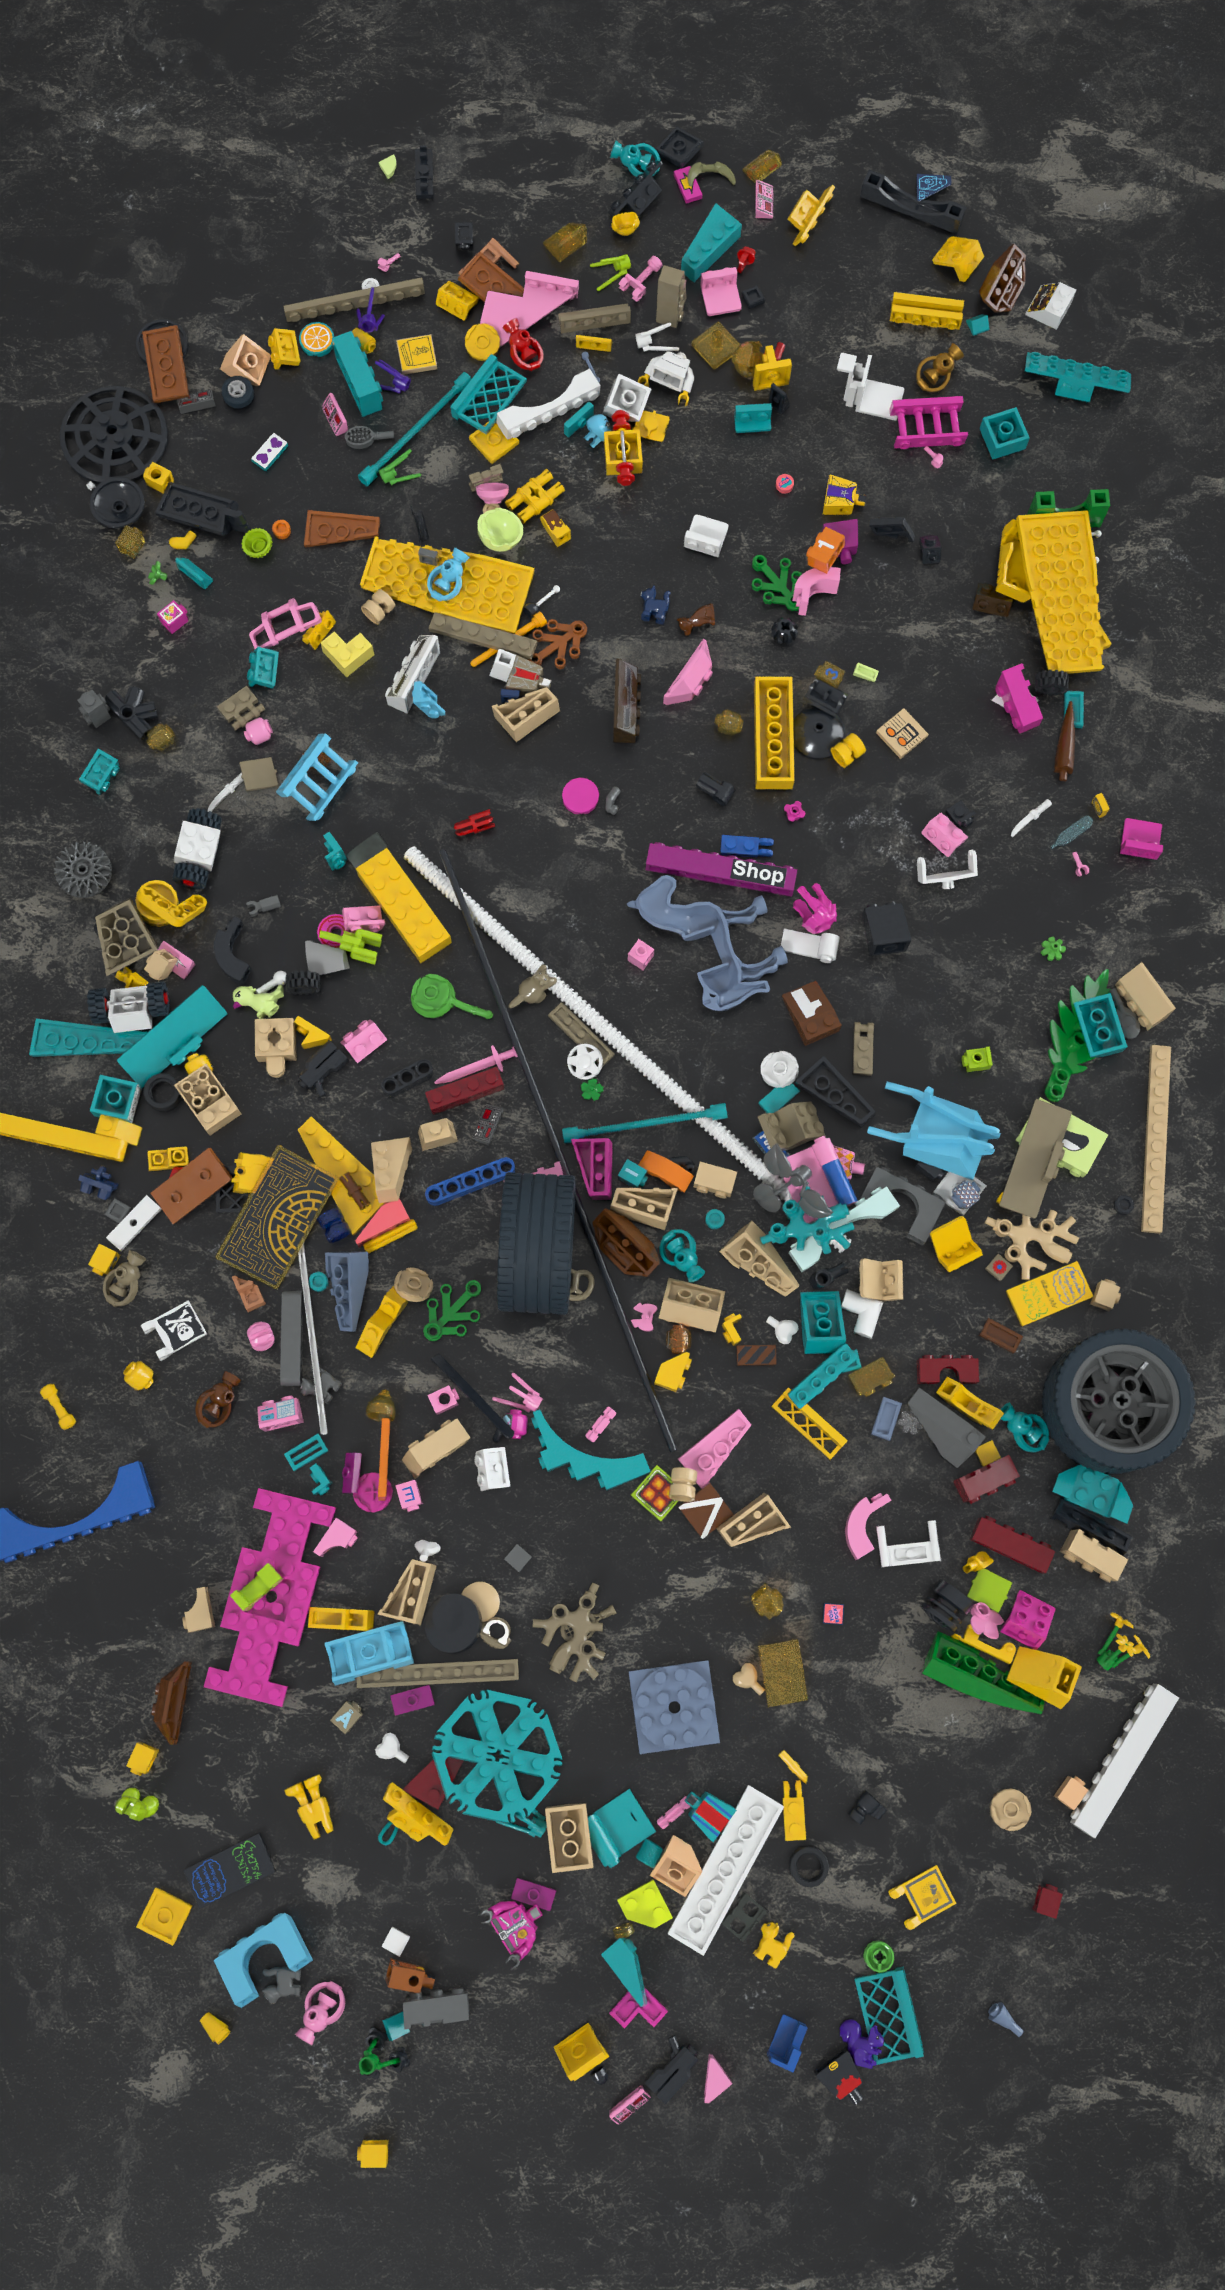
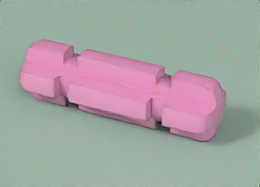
(600, 1424)
(673, 1813)

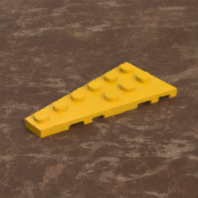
(338, 1160)

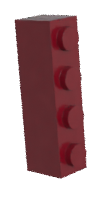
(464, 1090)
(1012, 1545)

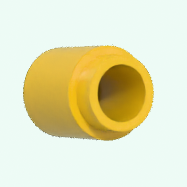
(367, 342)

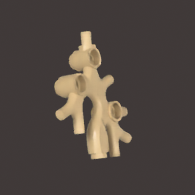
(1026, 1232)

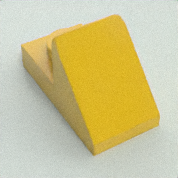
(315, 1036)

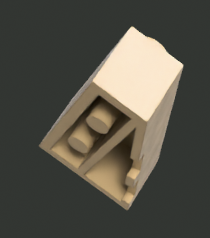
(389, 1165)
(644, 1205)
(435, 1447)
(1093, 1556)

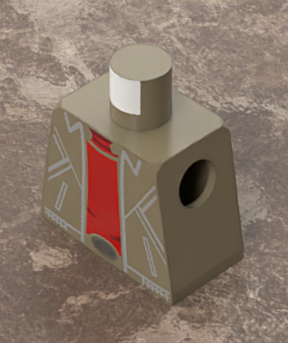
(526, 677)

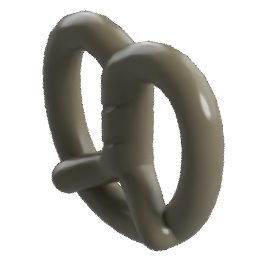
(575, 1285)

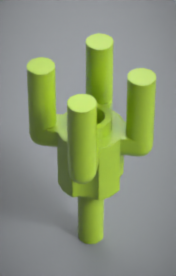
(355, 943)

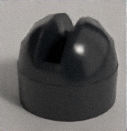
(599, 2075)

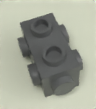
(93, 708)

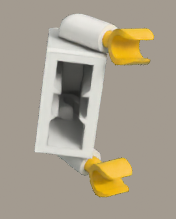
(672, 372)

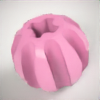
(260, 1336)

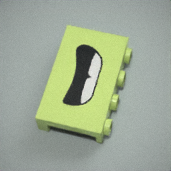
(1081, 1145)

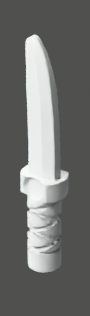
(229, 788)
(1033, 814)

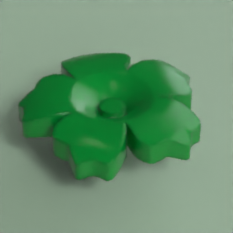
(591, 1089)

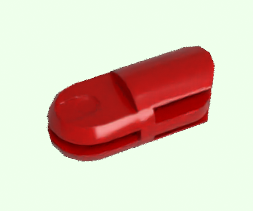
(475, 823)

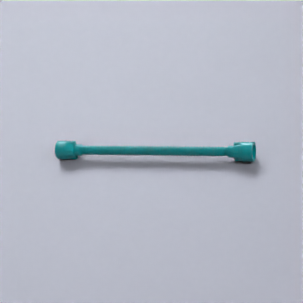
(369, 474)
(715, 1112)

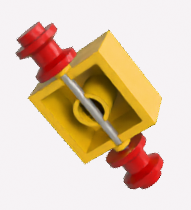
(623, 449)

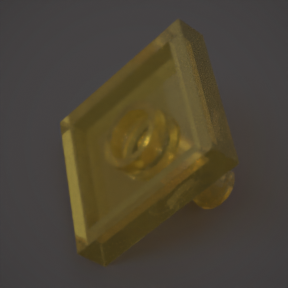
(715, 345)

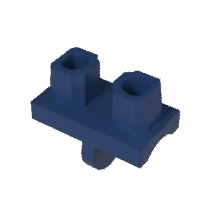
(105, 1186)

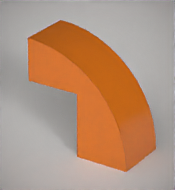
(666, 1170)

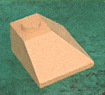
(246, 360)
(677, 1866)

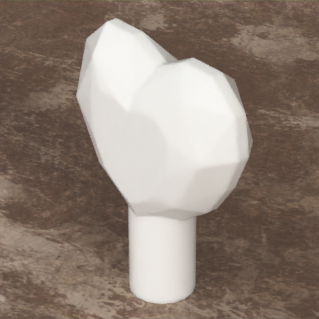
(783, 1329)
(426, 1549)
(390, 1748)

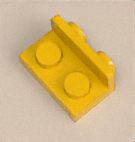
(456, 300)
(283, 348)

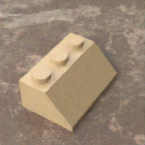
(1144, 996)
(692, 1305)
(569, 1837)

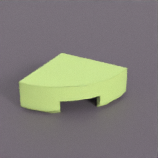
(388, 166)

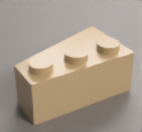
(526, 713)
(753, 1521)
(411, 1593)

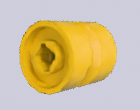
(848, 750)

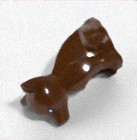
(701, 616)

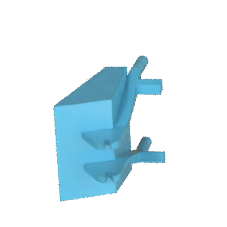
(943, 1133)

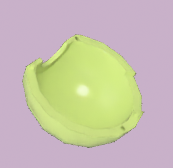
(500, 529)

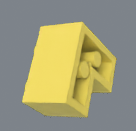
(347, 656)

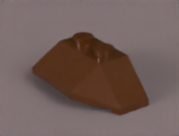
(1004, 280)
(625, 1244)
(171, 1701)

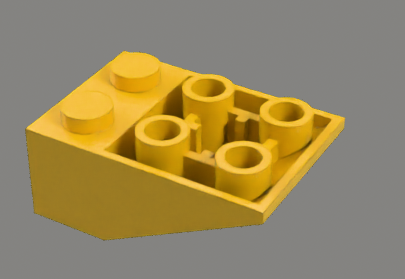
(1044, 1675)

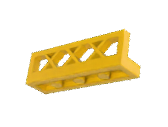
(817, 1422)

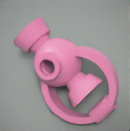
(316, 2016)

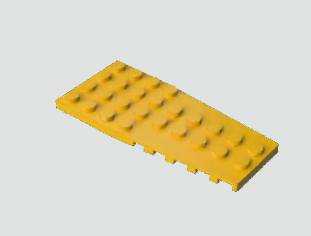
(1062, 588)
(490, 590)

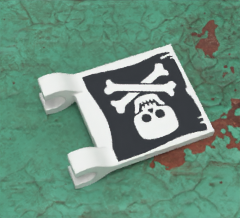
(176, 1328)

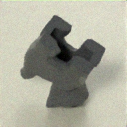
(327, 1381)
(284, 1983)

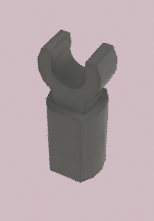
(264, 905)

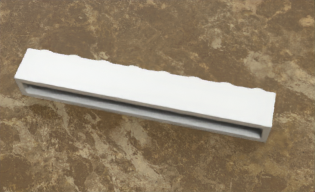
(1124, 1759)

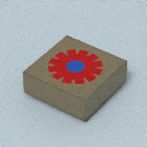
(999, 1267)

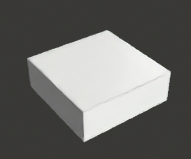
(396, 1941)

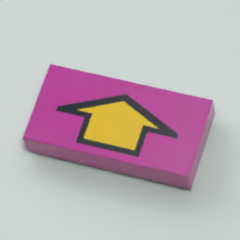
(689, 193)

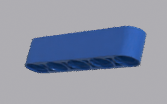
(464, 1189)

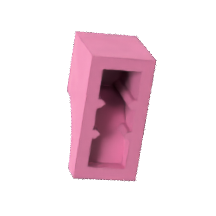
(337, 1535)

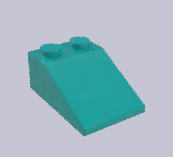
(821, 1322)
(626, 1966)

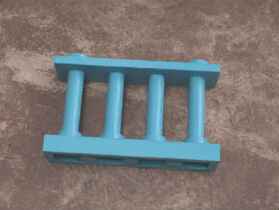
(308, 760)

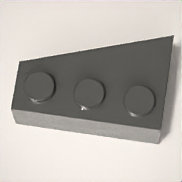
(436, 2007)

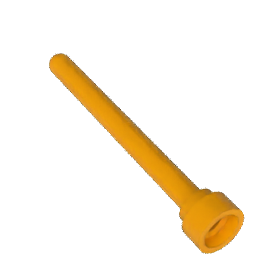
(537, 621)

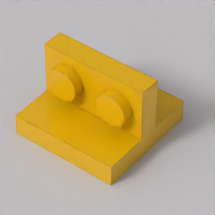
(771, 371)
(580, 2052)

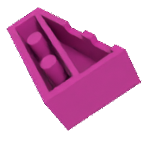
(1018, 700)
(596, 1166)

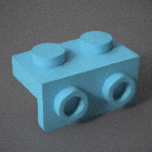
(426, 700)

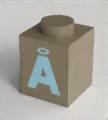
(347, 1716)

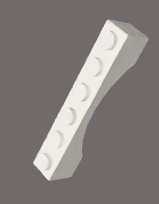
(520, 419)

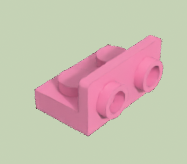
(363, 918)

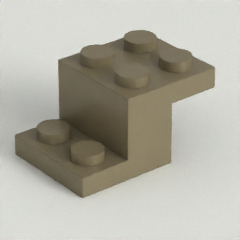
(792, 1125)

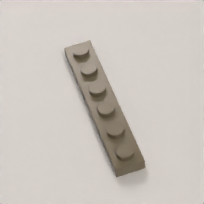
(482, 635)

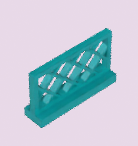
(474, 390)
(907, 2012)

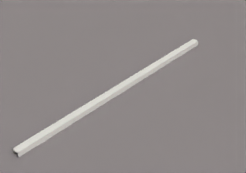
(312, 1340)

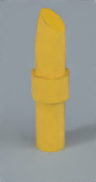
(793, 1766)

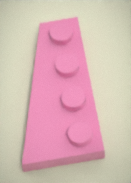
(715, 1447)

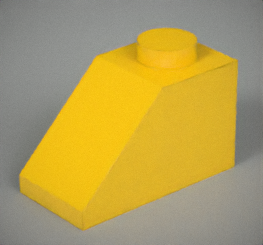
(118, 1129)

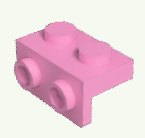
(944, 834)
(363, 1040)

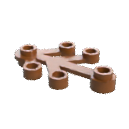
(560, 641)

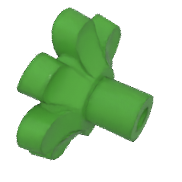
(156, 573)
(1053, 948)

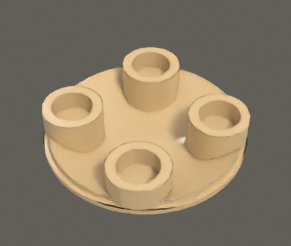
(485, 1598)

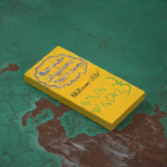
(1049, 1293)

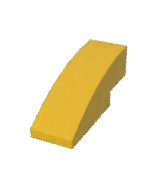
(341, 1619)

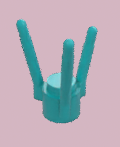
(536, 1825)

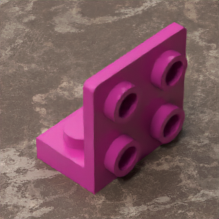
(1141, 839)
(1029, 1620)

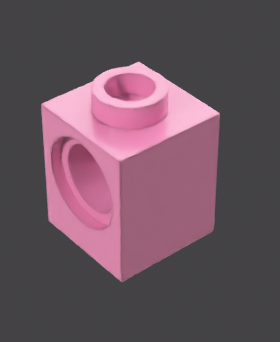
(640, 954)
(434, 1399)

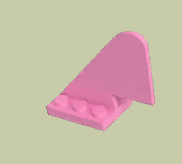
(540, 297)

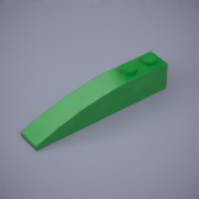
(969, 1673)

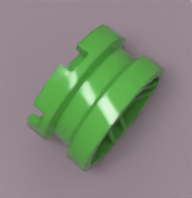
(887, 1956)

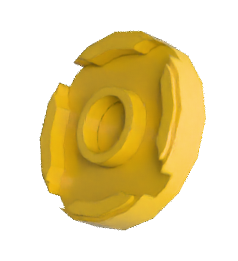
(482, 341)

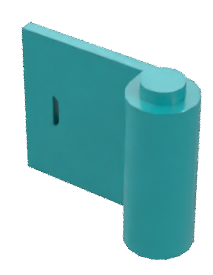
(615, 1829)

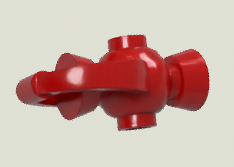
(520, 342)

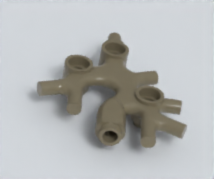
(581, 1626)

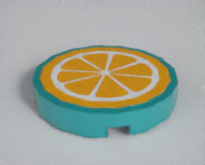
(316, 339)

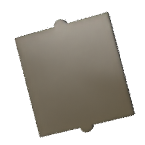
(258, 774)

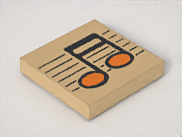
(902, 733)

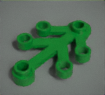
(777, 584)
(450, 1313)

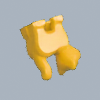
(773, 1947)

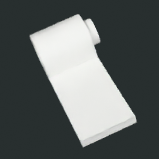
(810, 945)

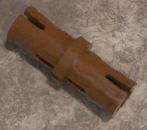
(354, 1191)

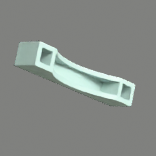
(877, 1207)

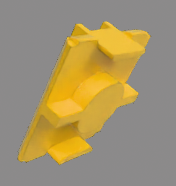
(652, 426)

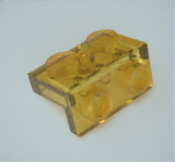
(871, 1376)

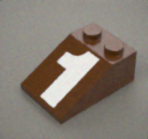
(811, 1013)

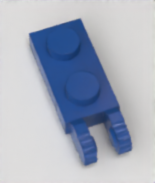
(745, 846)

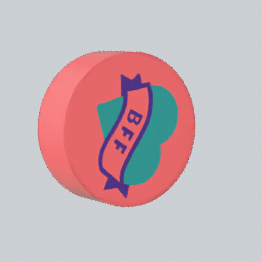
(784, 483)

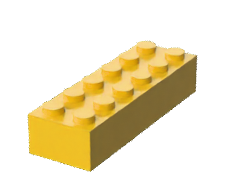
(773, 733)
(403, 905)

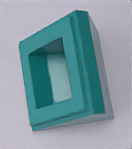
(978, 324)

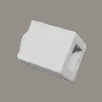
(502, 665)

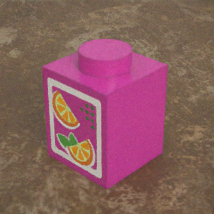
(173, 616)

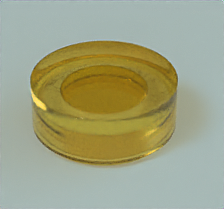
(623, 1930)

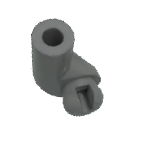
(610, 799)

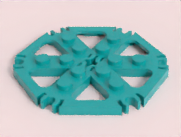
(502, 1774)

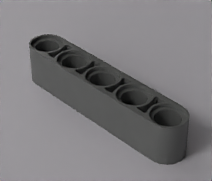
(291, 1338)

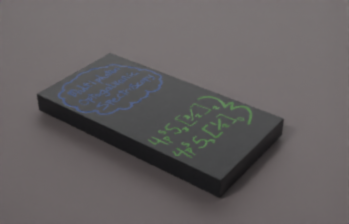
(229, 1870)

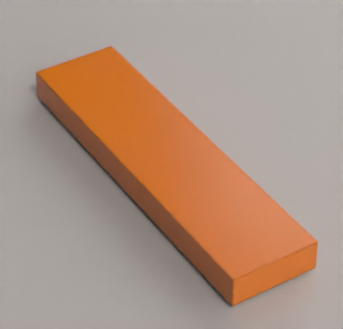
(384, 1453)

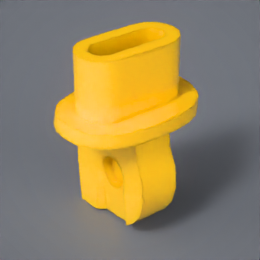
(978, 1562)

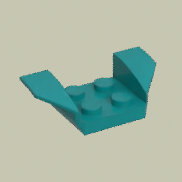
(1094, 1492)

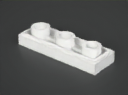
(125, 1232)

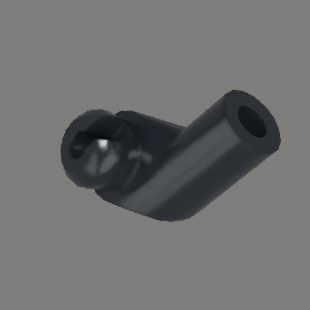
(684, 1162)

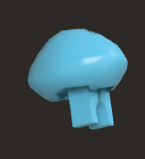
(597, 426)

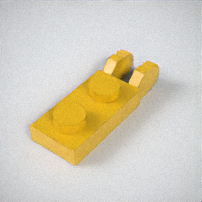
(793, 1813)

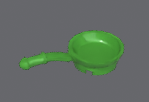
(436, 996)

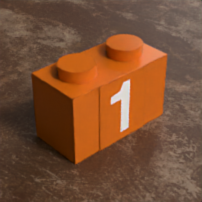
(825, 550)

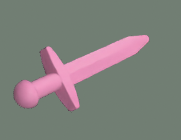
(477, 1066)

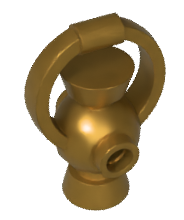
(954, 353)

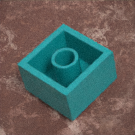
(1004, 433)

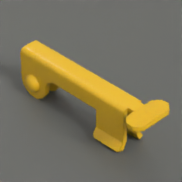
(1005, 1654)

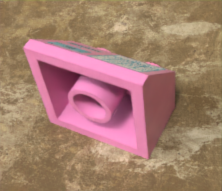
(279, 1414)

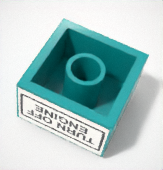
(115, 1098)

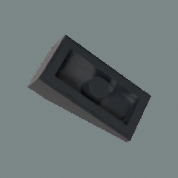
(778, 399)

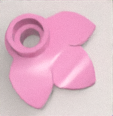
(985, 1620)

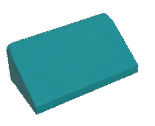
(194, 572)

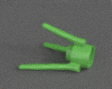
(388, 473)

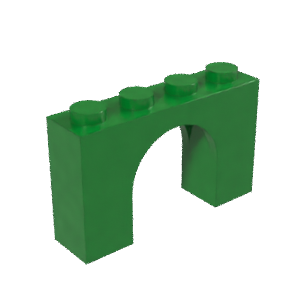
(1096, 504)

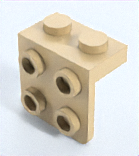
(881, 1280)

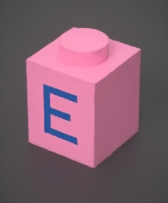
(409, 1495)

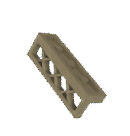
(594, 318)

